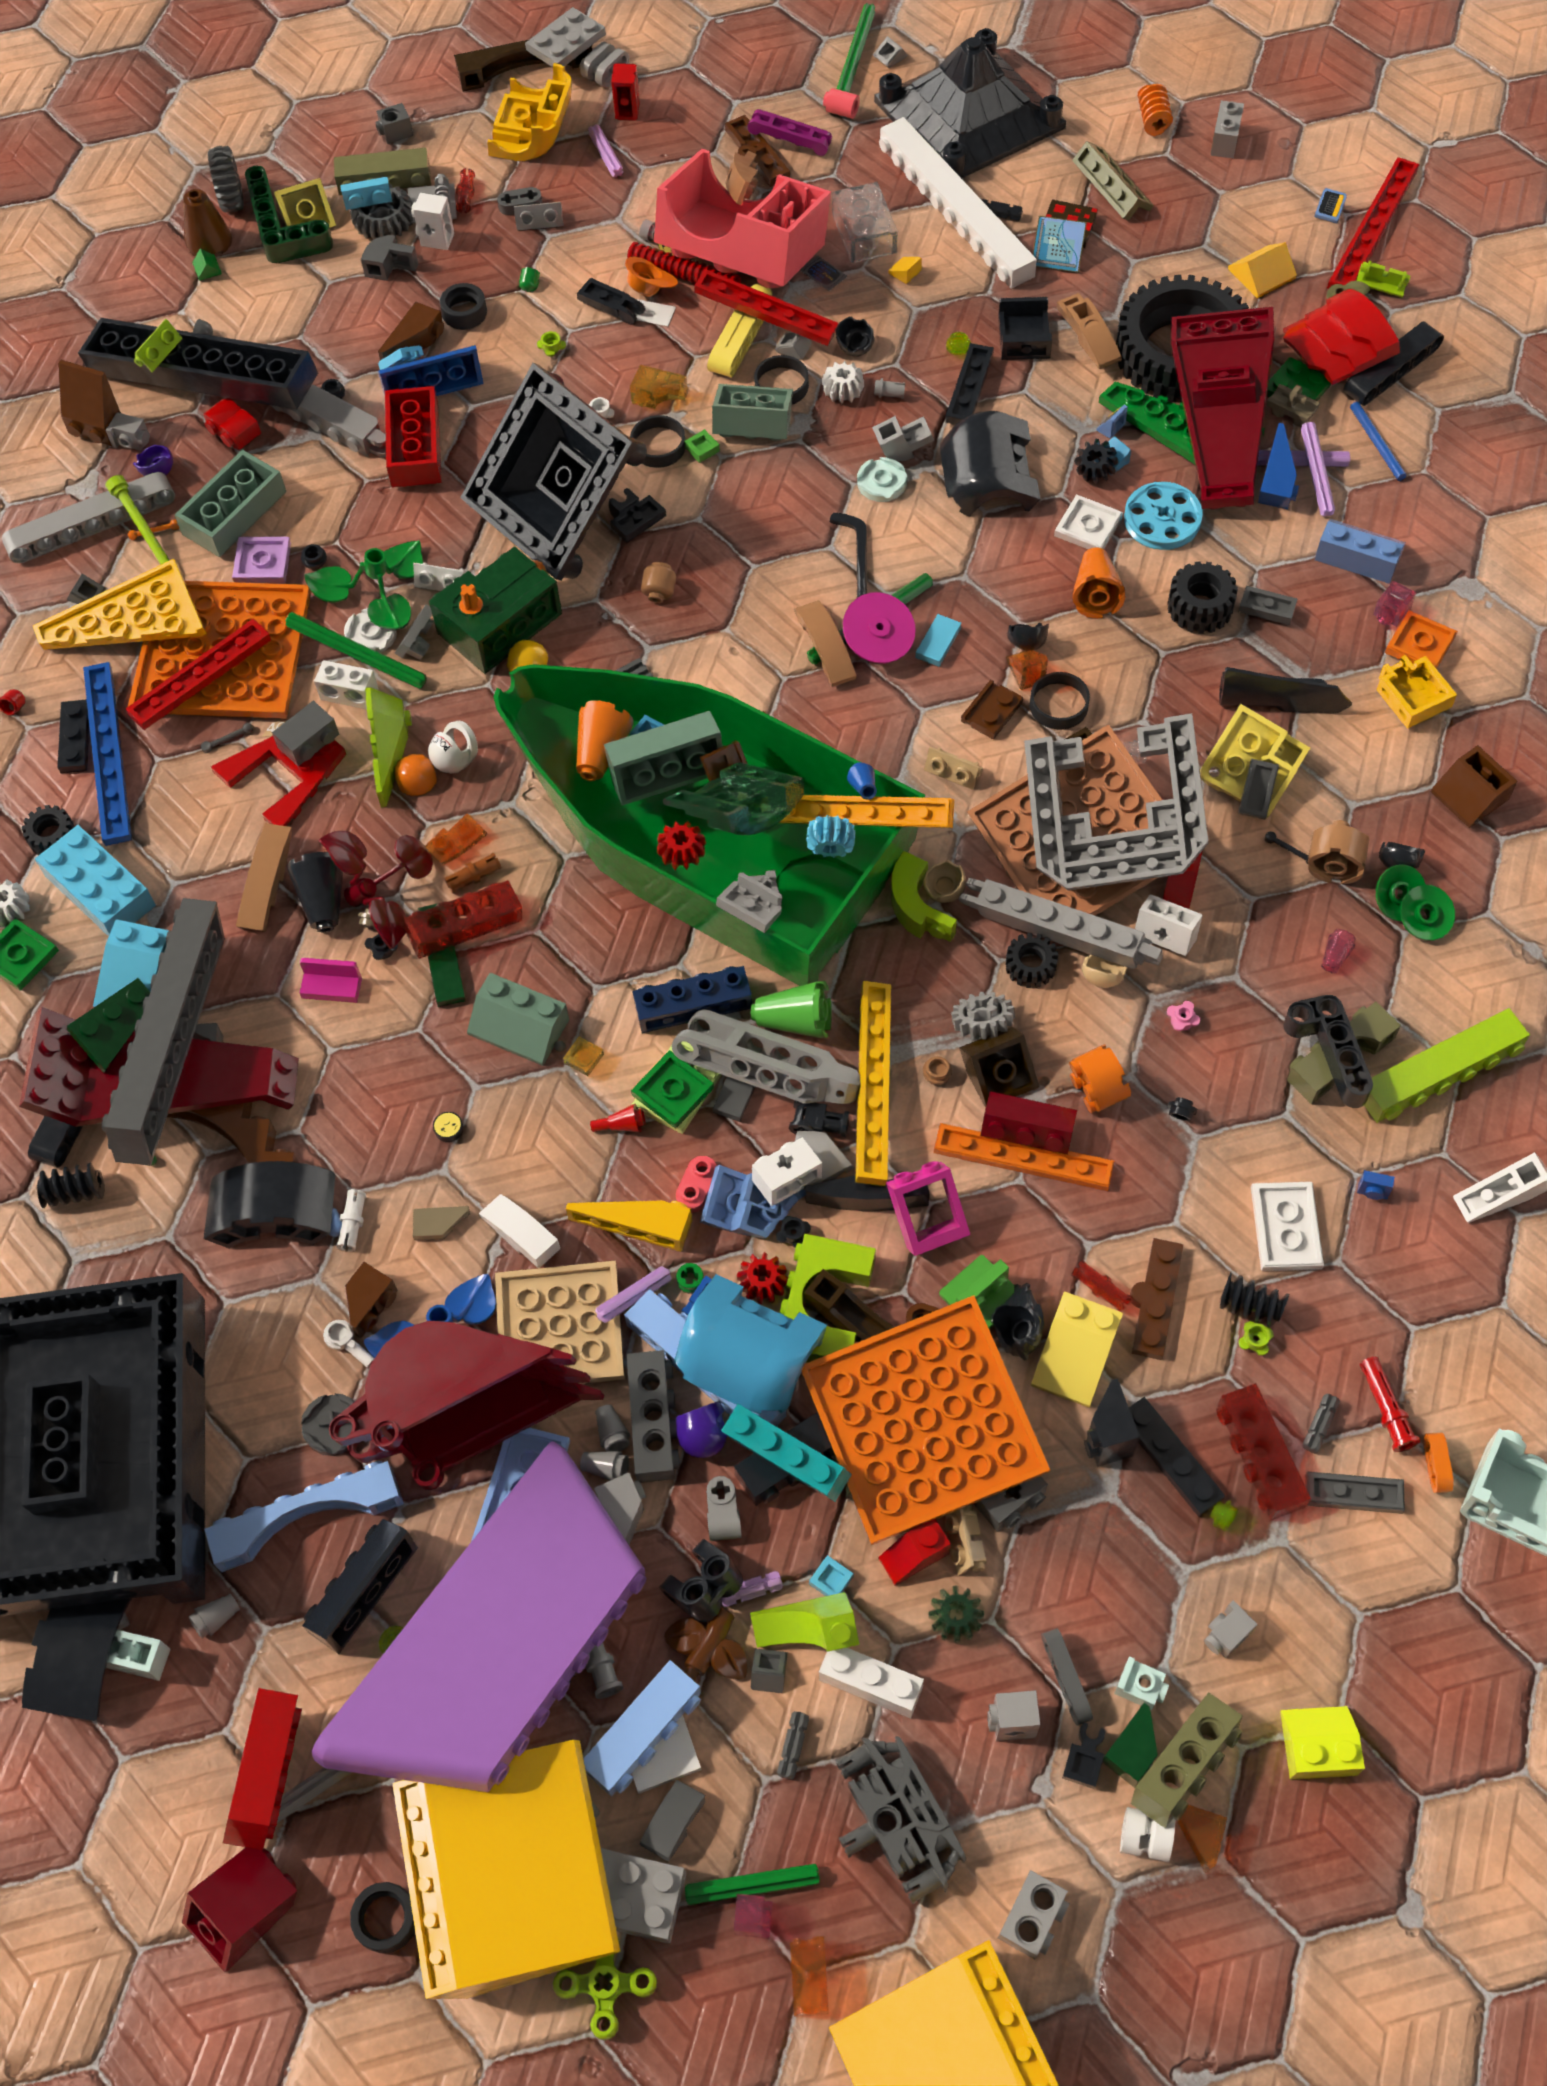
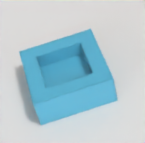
(831, 1577)

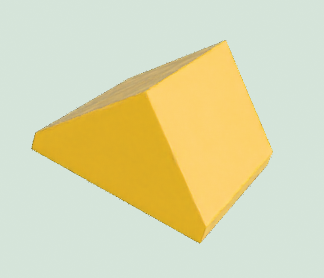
(1265, 269)

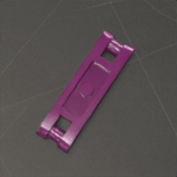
(790, 130)

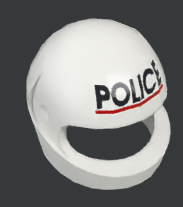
(446, 754)

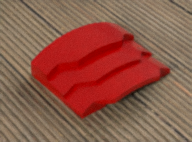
(1343, 336)

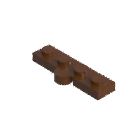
(768, 162)
(1156, 1298)

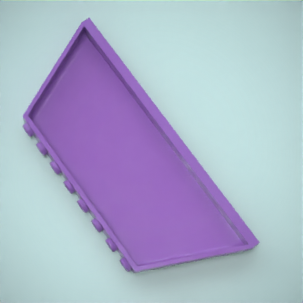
(492, 1639)

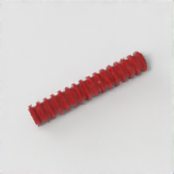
(674, 265)

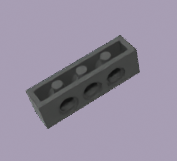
(649, 1464)

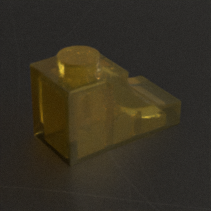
(655, 386)

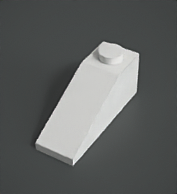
(1504, 1189)

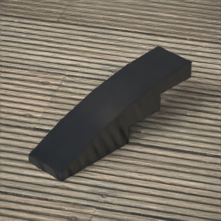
(849, 1195)

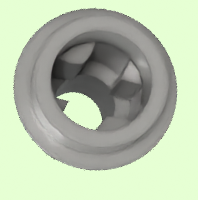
(611, 1429)
(605, 1464)
(213, 1615)

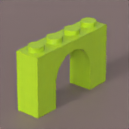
(841, 1259)

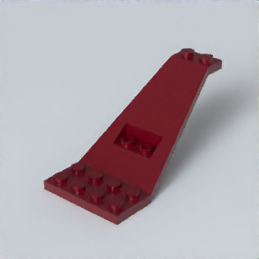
(1224, 388)
(73, 1090)

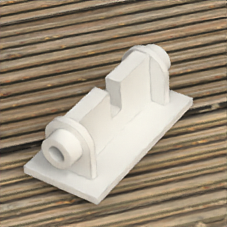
(434, 576)

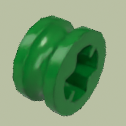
(689, 1268)

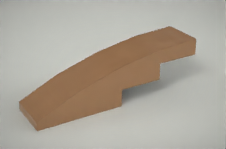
(264, 877)

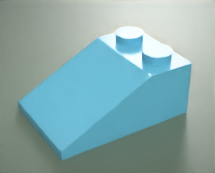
(129, 954)

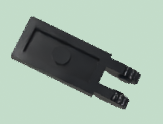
(610, 300)

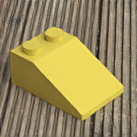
(1076, 1349)

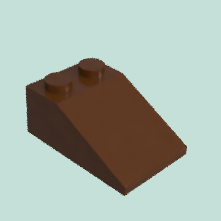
(86, 402)

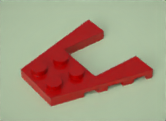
(308, 773)

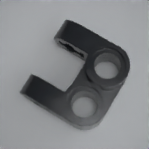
(702, 1594)

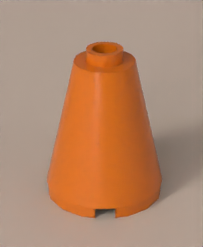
(1098, 585)
(598, 725)

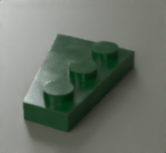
(110, 1024)

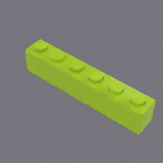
(1446, 1064)

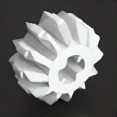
(843, 382)
(12, 902)

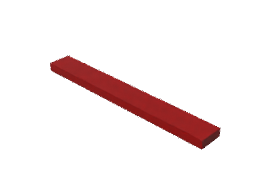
(1375, 221)

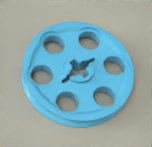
(1163, 524)

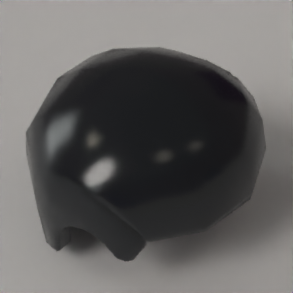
(854, 336)
(1028, 637)
(1400, 854)

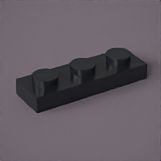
(73, 737)

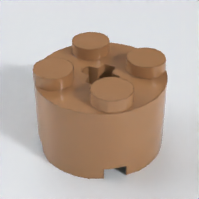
(1338, 853)

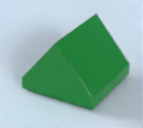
(206, 265)

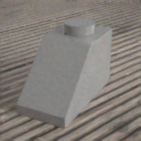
(623, 1503)

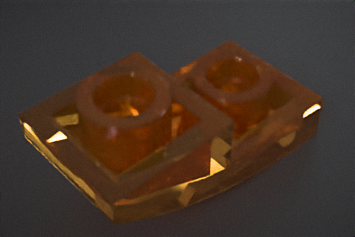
(455, 842)

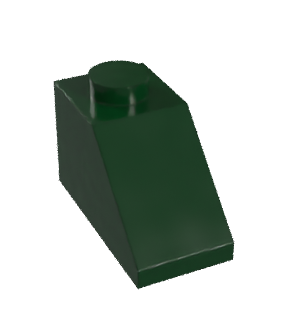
(1134, 1748)

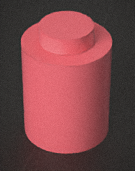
(841, 103)

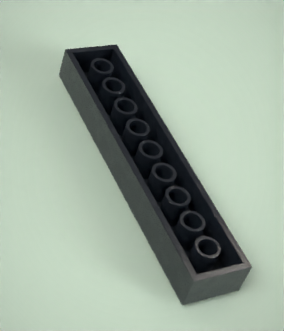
(204, 364)

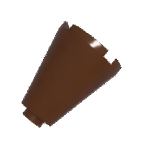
(204, 225)

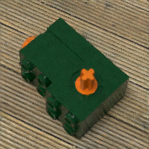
(496, 608)

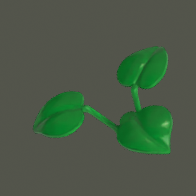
(390, 612)

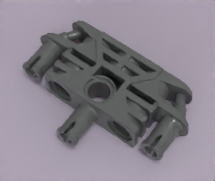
(917, 1804)

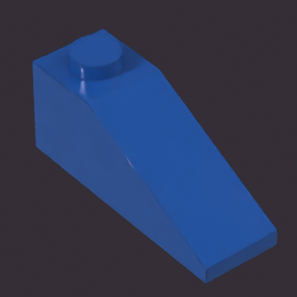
(1280, 474)

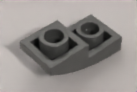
(671, 1820)

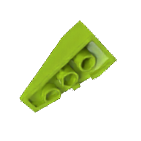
(388, 738)

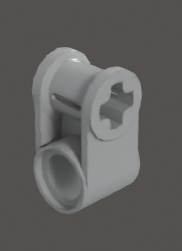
(722, 1514)

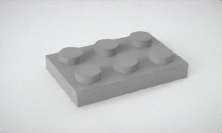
(565, 38)

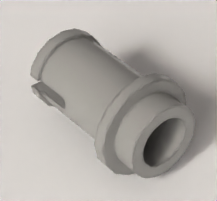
(889, 388)

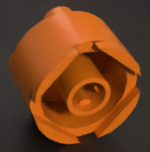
(1100, 1078)

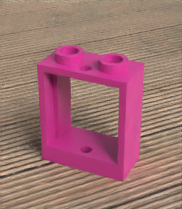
(938, 1234)

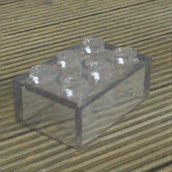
(864, 222)

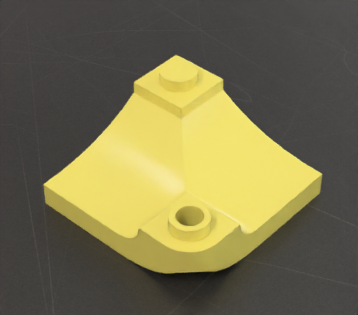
(1249, 738)

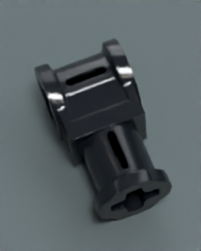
(818, 1119)

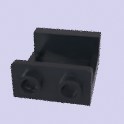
(1024, 328)

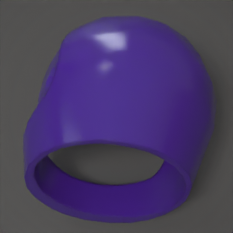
(701, 1432)

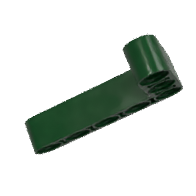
(286, 242)

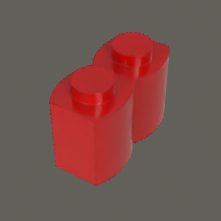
(231, 423)

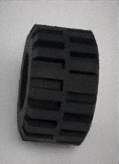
(1204, 581)

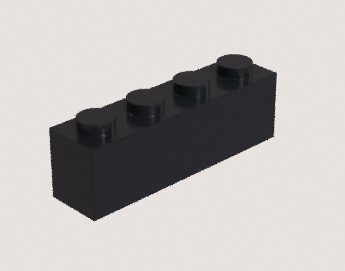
(765, 1480)

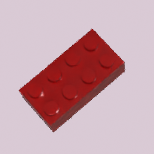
(412, 436)
(263, 1770)

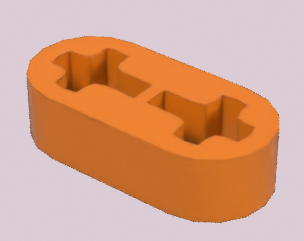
(1438, 1462)

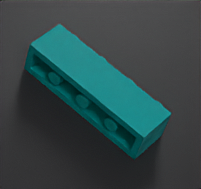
(786, 1452)

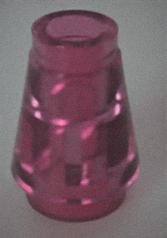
(1337, 950)

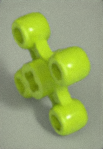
(604, 1999)

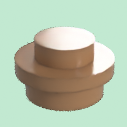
(937, 1070)

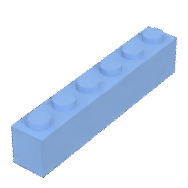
(662, 1328)

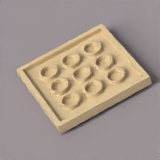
(559, 1312)

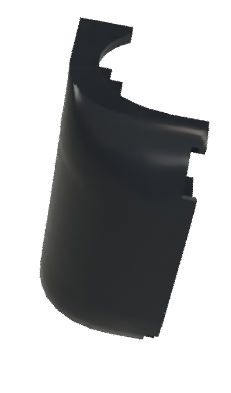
(987, 461)

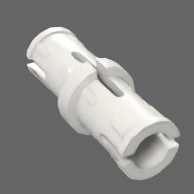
(351, 1220)

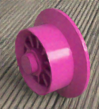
(879, 627)

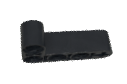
(1334, 1051)

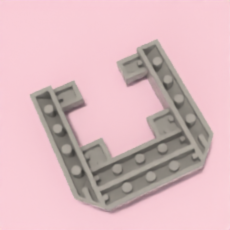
(1066, 843)

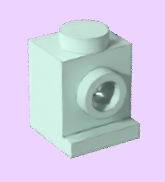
(1131, 1689)

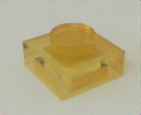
(583, 1056)

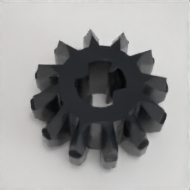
(1105, 456)

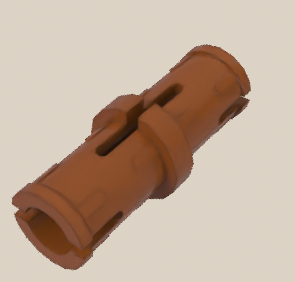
(472, 873)

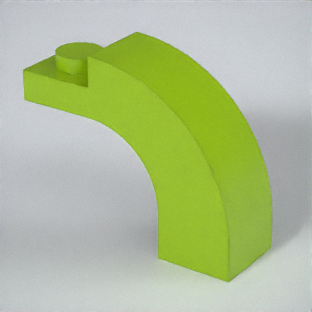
(909, 907)

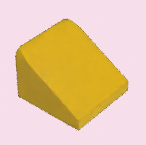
(906, 268)

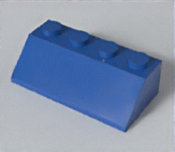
(445, 372)

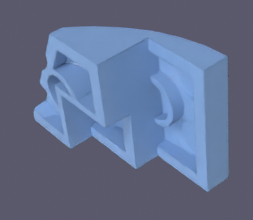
(740, 1207)

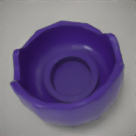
(154, 459)

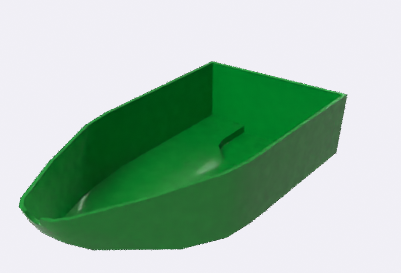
(819, 894)

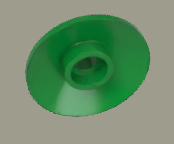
(1400, 878)
(1437, 907)

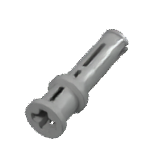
(603, 1672)

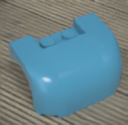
(745, 1348)

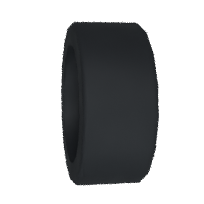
(464, 319)
(360, 1906)

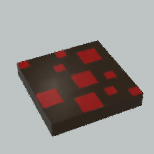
(1075, 212)

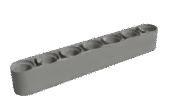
(85, 519)

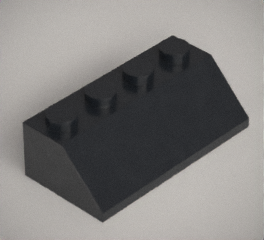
(360, 1585)

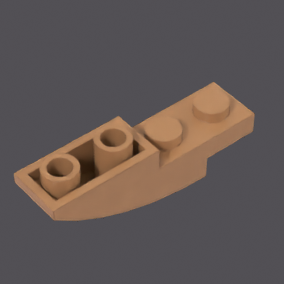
(741, 177)
(1091, 330)

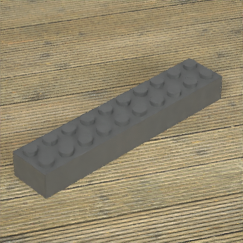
(164, 1033)

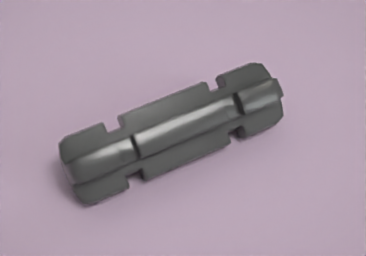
(1321, 1423)
(793, 1745)

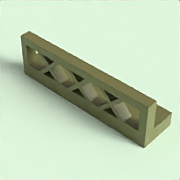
(1111, 180)

